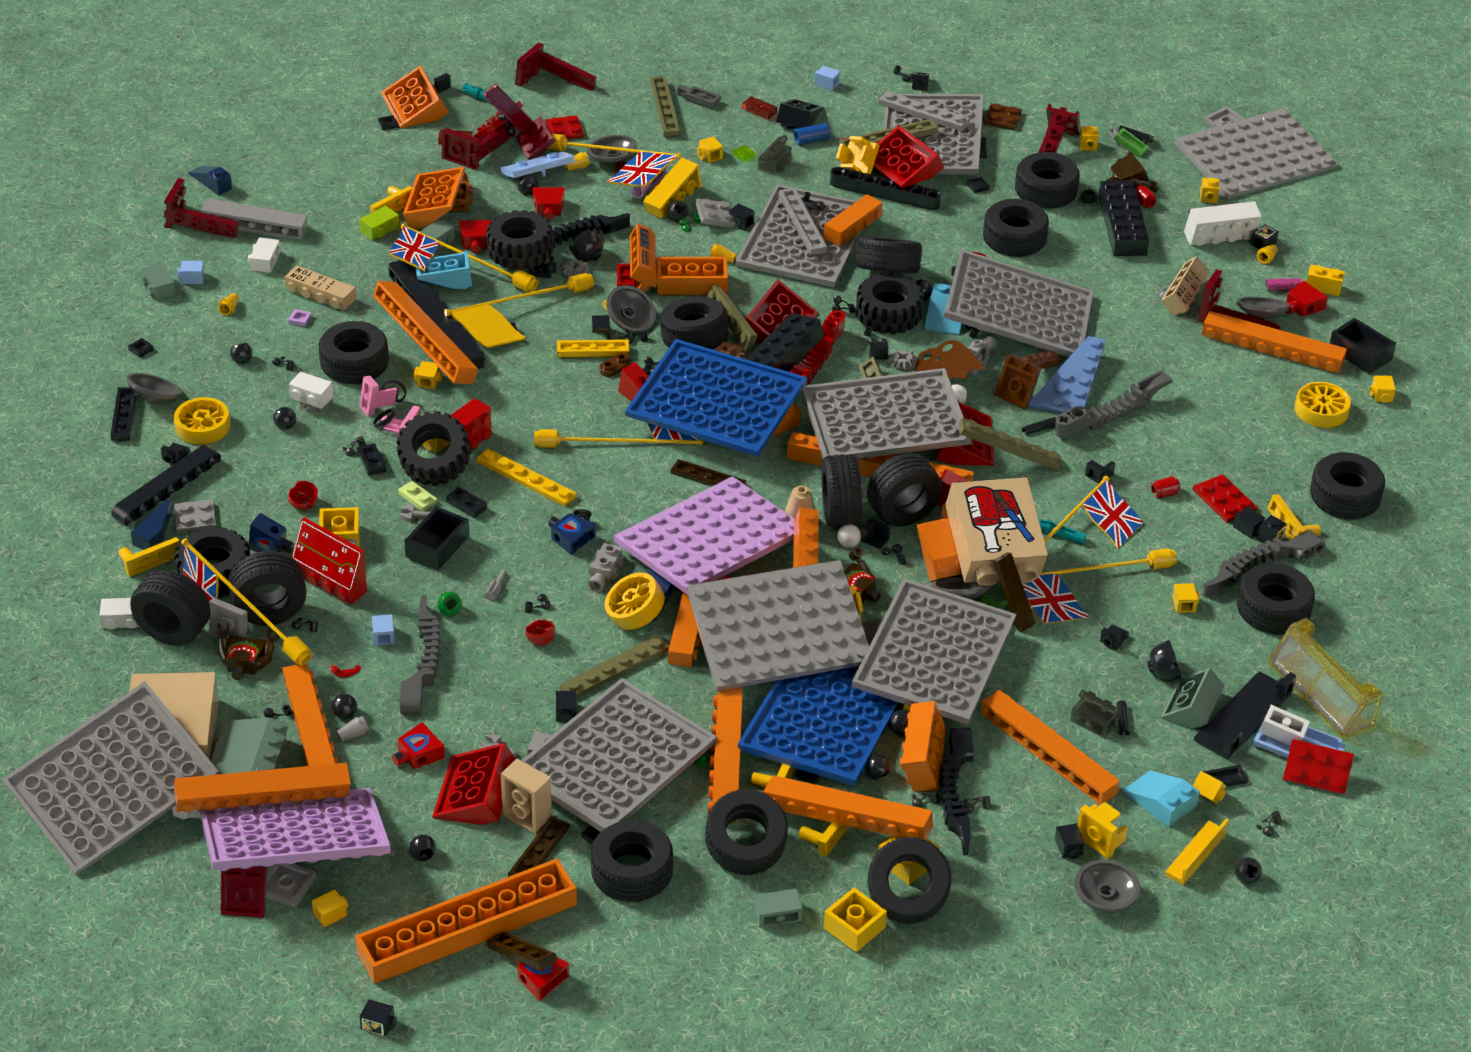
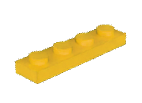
(592, 348)

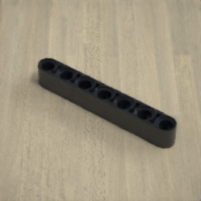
(884, 188)
(165, 484)

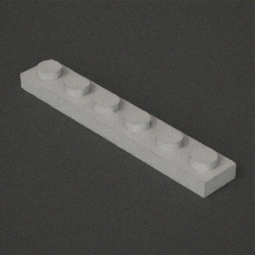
(924, 111)
(802, 221)

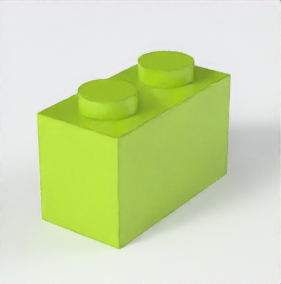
(379, 223)

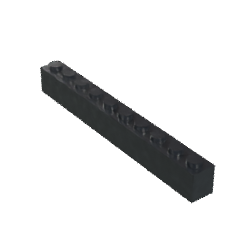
(428, 300)

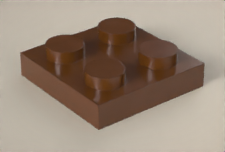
(1002, 116)

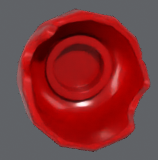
(303, 491)
(540, 632)

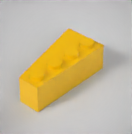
(674, 186)

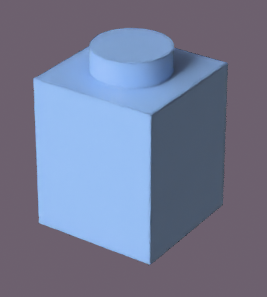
(827, 77)
(191, 272)
(383, 630)

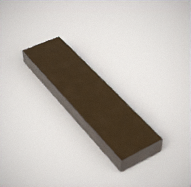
(700, 473)
(1014, 591)
(541, 845)
(522, 950)

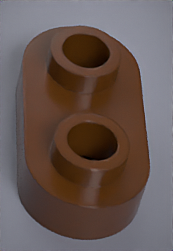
(614, 365)

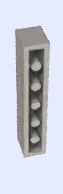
(258, 219)

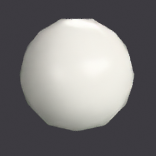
(960, 393)
(849, 536)

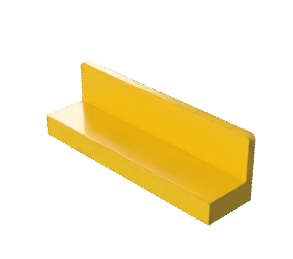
(1197, 851)

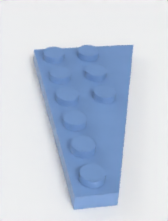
(1073, 380)

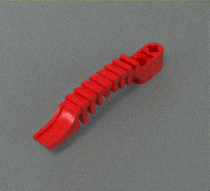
(833, 328)

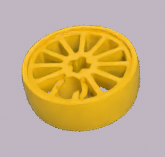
(1322, 404)
(196, 423)
(641, 601)

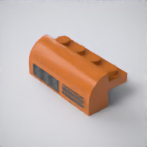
(643, 257)

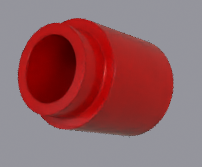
(1145, 196)
(1165, 487)

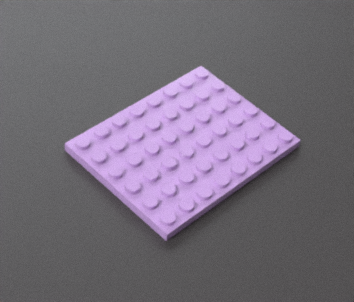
(708, 534)
(295, 831)

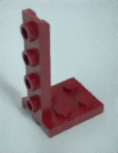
(536, 58)
(1058, 123)
(533, 135)
(469, 150)
(177, 214)
(1211, 297)
(244, 891)

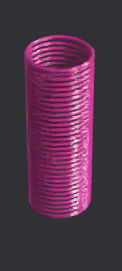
(1288, 285)

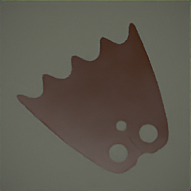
(956, 361)

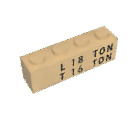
(1185, 286)
(320, 288)

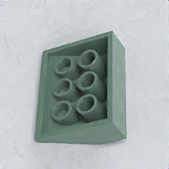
(249, 745)

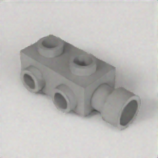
(981, 350)
(605, 566)

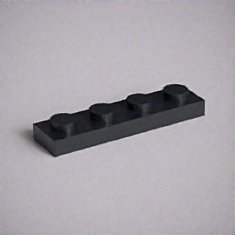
(123, 414)

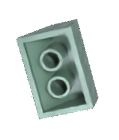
(1193, 699)

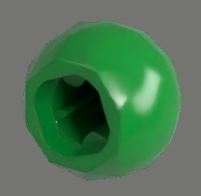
(449, 600)

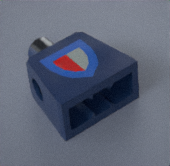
(571, 532)
(268, 535)

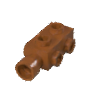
(464, 196)

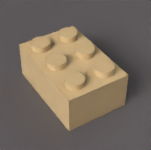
(526, 796)

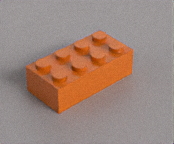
(690, 275)
(923, 746)

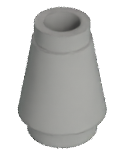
(353, 729)

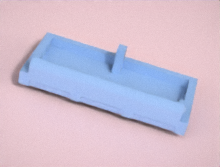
(539, 164)
(1311, 736)

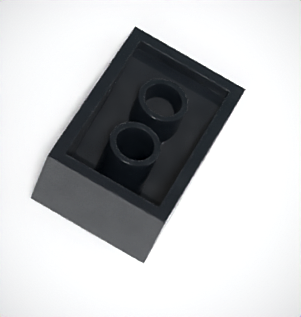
(797, 113)

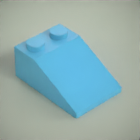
(448, 271)
(935, 317)
(1163, 796)

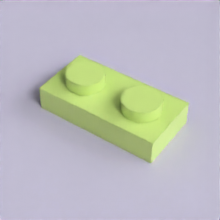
(417, 496)

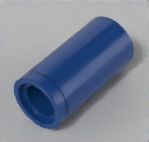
(811, 134)

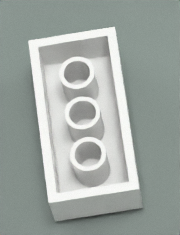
(1222, 223)

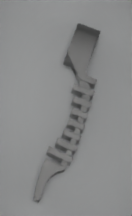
(1078, 418)
(1298, 548)
(413, 687)

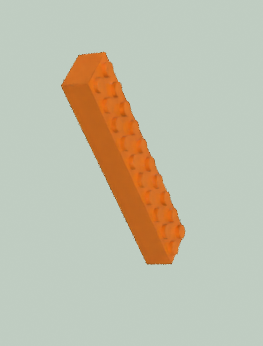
(465, 920)

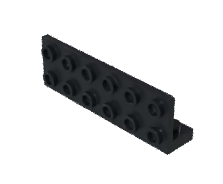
(1244, 713)

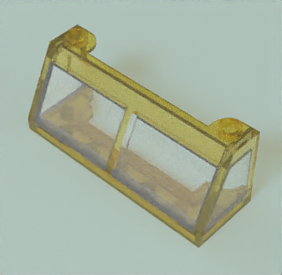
(1324, 683)

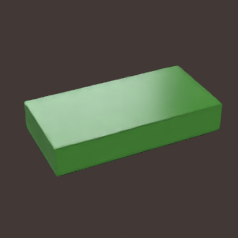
(1130, 142)

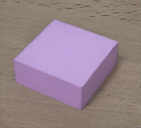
(299, 317)

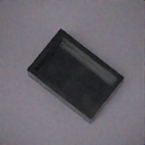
(1364, 345)
(437, 538)

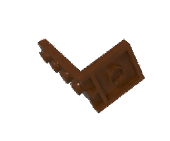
(1021, 375)

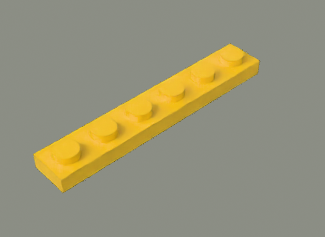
(526, 477)

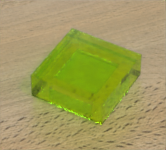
(743, 153)

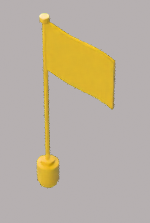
(492, 328)

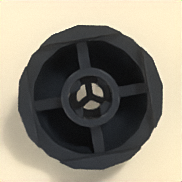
(587, 246)
(1164, 662)

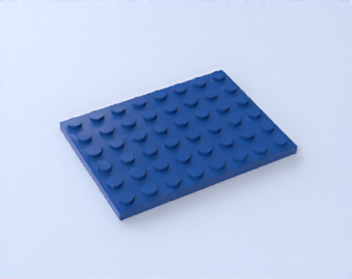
(716, 397)
(819, 725)

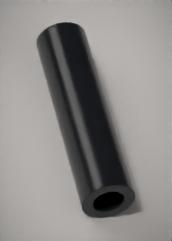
(1038, 426)
(1123, 717)

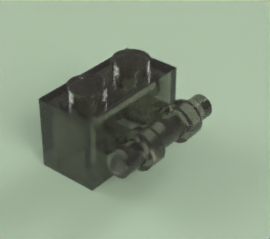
(775, 156)
(1095, 714)

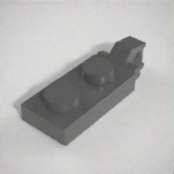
(699, 96)

